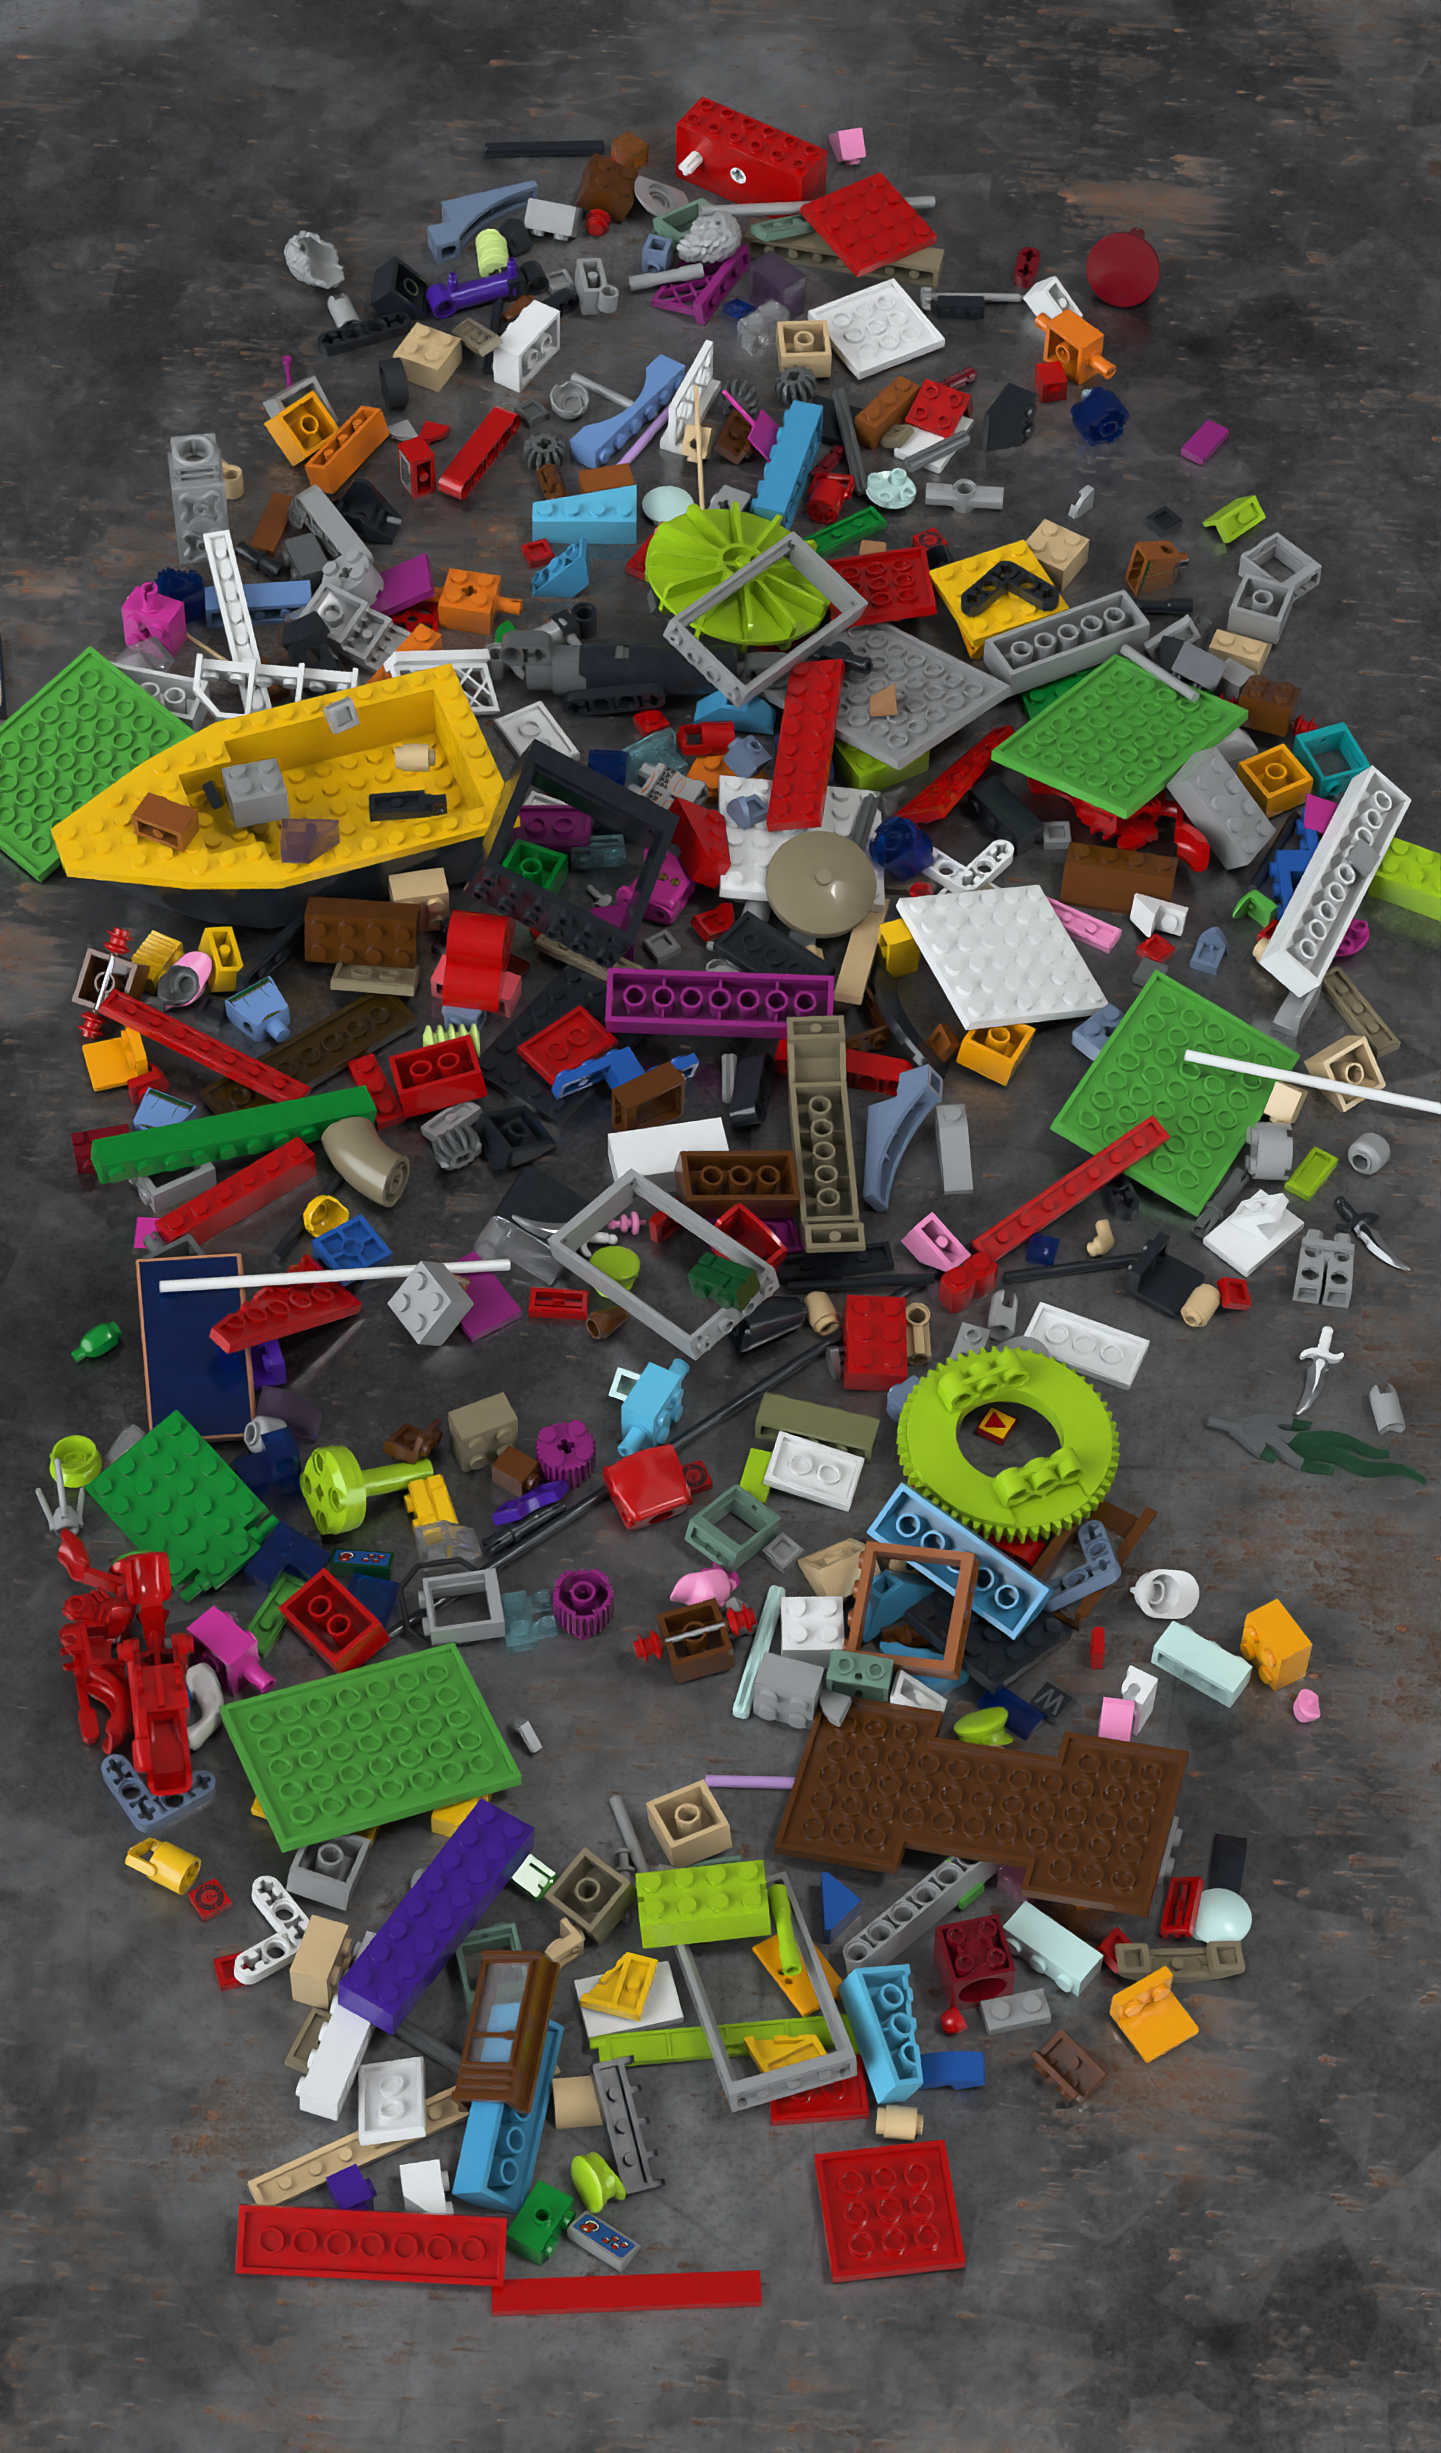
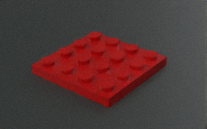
(868, 224)
(891, 582)
(889, 2211)

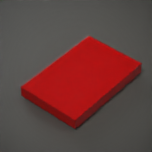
(566, 1044)
(827, 2103)

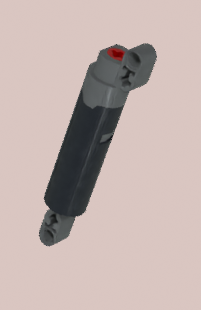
(598, 666)

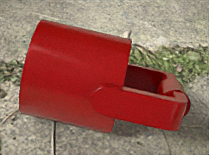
(828, 496)
(714, 738)

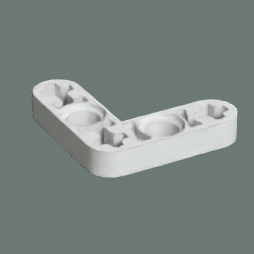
(965, 875)
(284, 1938)

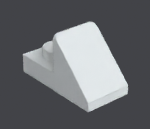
(1157, 914)
(1260, 1215)
(913, 1693)

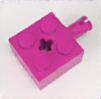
(153, 614)
(229, 1652)

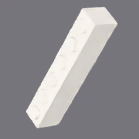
(337, 2057)

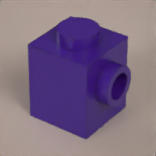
(350, 2189)

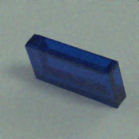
(1022, 1717)

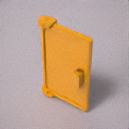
(796, 1987)

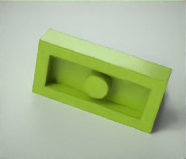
(1236, 517)

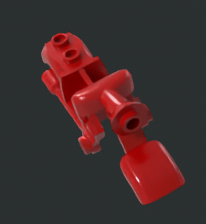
(1140, 826)
(89, 1641)
(157, 1680)

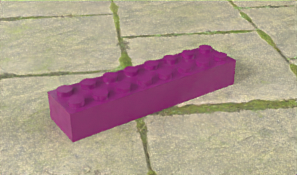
(712, 1002)

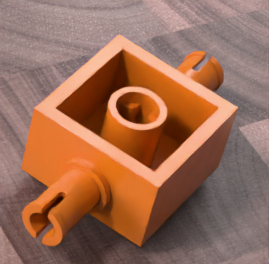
(1075, 345)
(472, 601)

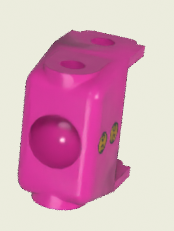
(669, 894)

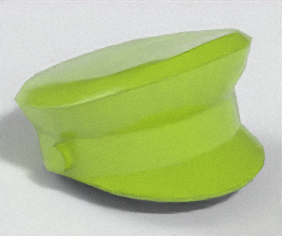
(617, 1263)
(78, 1460)
(984, 1727)
(595, 2181)

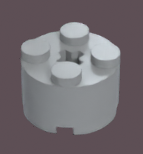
(354, 575)
(1269, 1151)

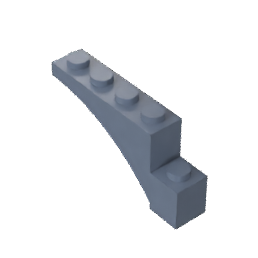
(471, 214)
(892, 1127)

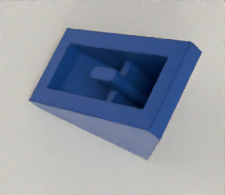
(838, 1907)

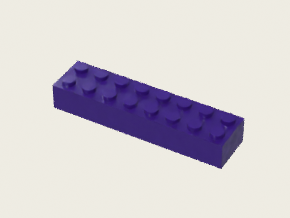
(435, 1916)

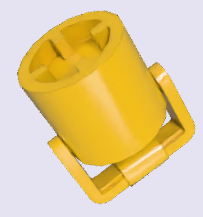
(168, 1865)

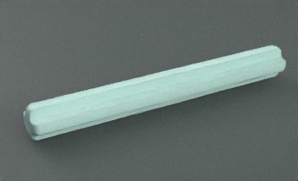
(760, 1644)

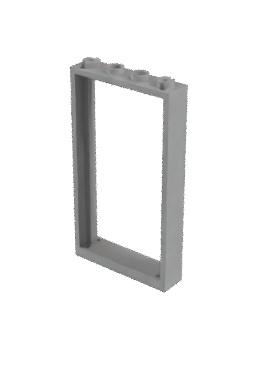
(811, 567)
(613, 1202)
(791, 2078)

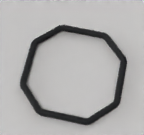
(406, 1580)

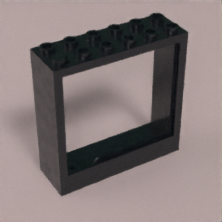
(597, 798)

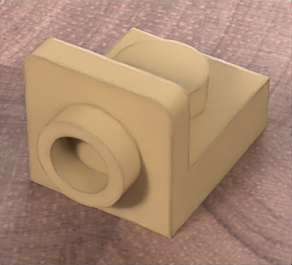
(570, 1947)

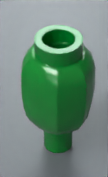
(98, 1341)

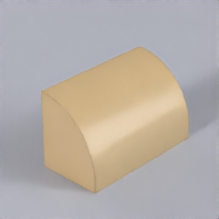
(575, 2103)

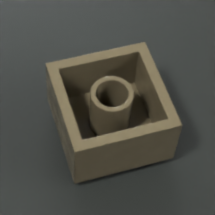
(482, 1431)
(592, 1895)

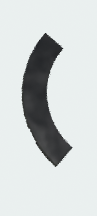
(898, 1022)

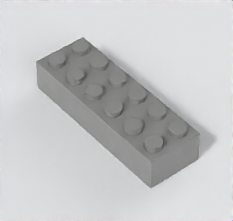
(1066, 642)

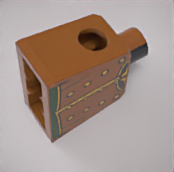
(1154, 566)

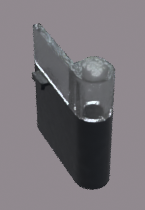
(534, 1198)

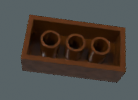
(362, 932)
(720, 1179)

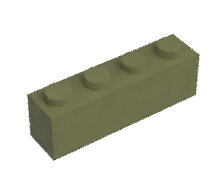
(818, 1423)

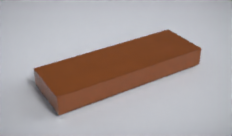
(272, 525)

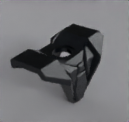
(363, 498)
(305, 634)

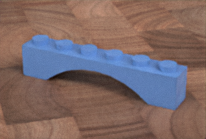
(599, 441)

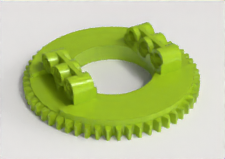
(1019, 1500)

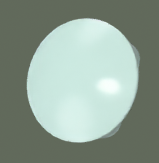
(891, 489)
(665, 503)
(1222, 1916)

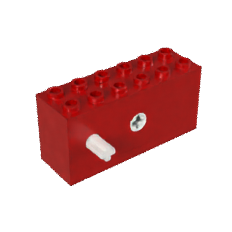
(746, 158)

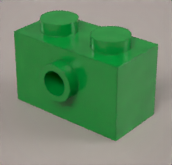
(540, 2223)

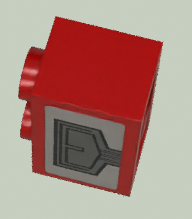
(417, 467)

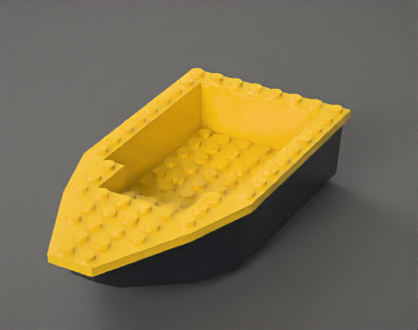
(239, 872)

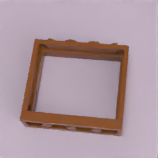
(969, 1566)

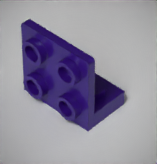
(267, 1365)

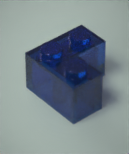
(275, 1468)
(285, 1551)

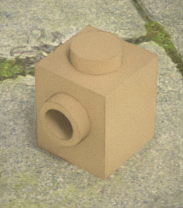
(689, 441)

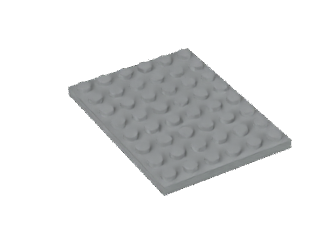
(932, 692)

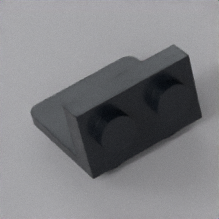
(1162, 1277)

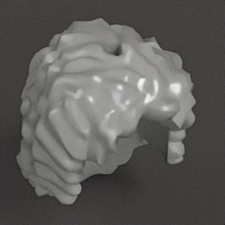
(711, 239)
(313, 260)

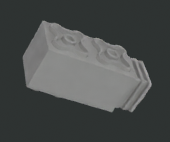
(196, 493)

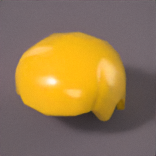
(324, 1215)

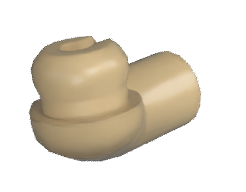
(1104, 1240)

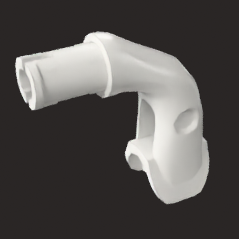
(207, 1691)

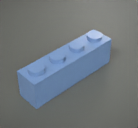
(265, 602)

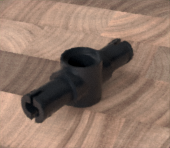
(841, 650)

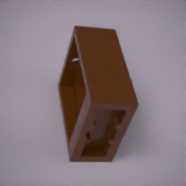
(871, 1039)
(657, 1112)

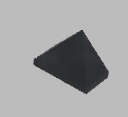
(1227, 1862)

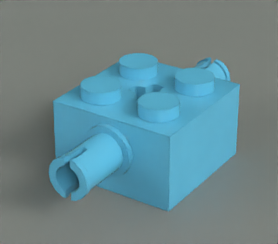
(652, 1407)

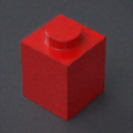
(1050, 382)

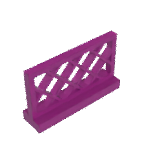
(712, 295)

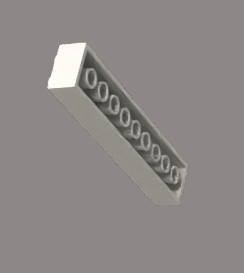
(1331, 885)

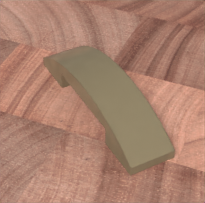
(1186, 1964)

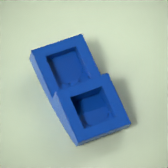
(953, 2068)

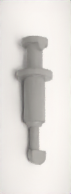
(626, 1871)

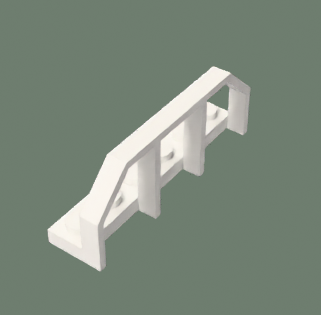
(265, 676)

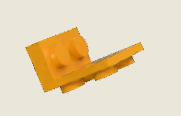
(115, 1060)
(1152, 2015)

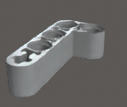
(325, 521)

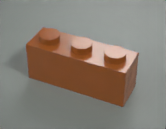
(885, 411)

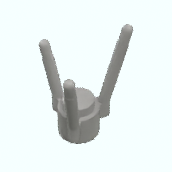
(64, 1515)

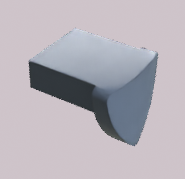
(747, 811)
(1210, 951)

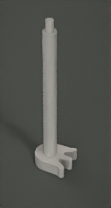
(927, 296)

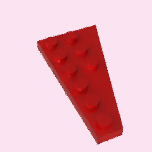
(949, 787)
(284, 1311)

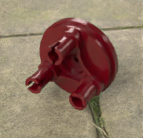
(1123, 268)

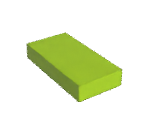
(1311, 1173)
(755, 1473)

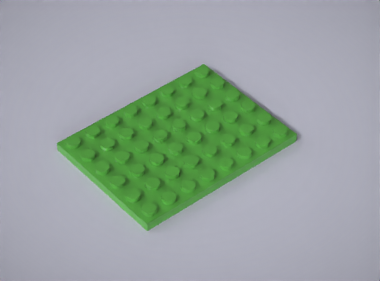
(1117, 737)
(69, 748)
(1197, 1104)
(369, 1746)

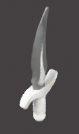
(544, 1229)
(1318, 1369)

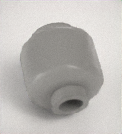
(1369, 1153)
(259, 1426)

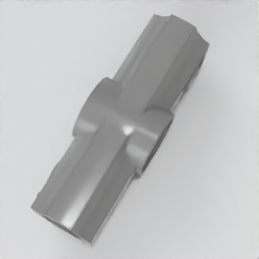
(964, 495)

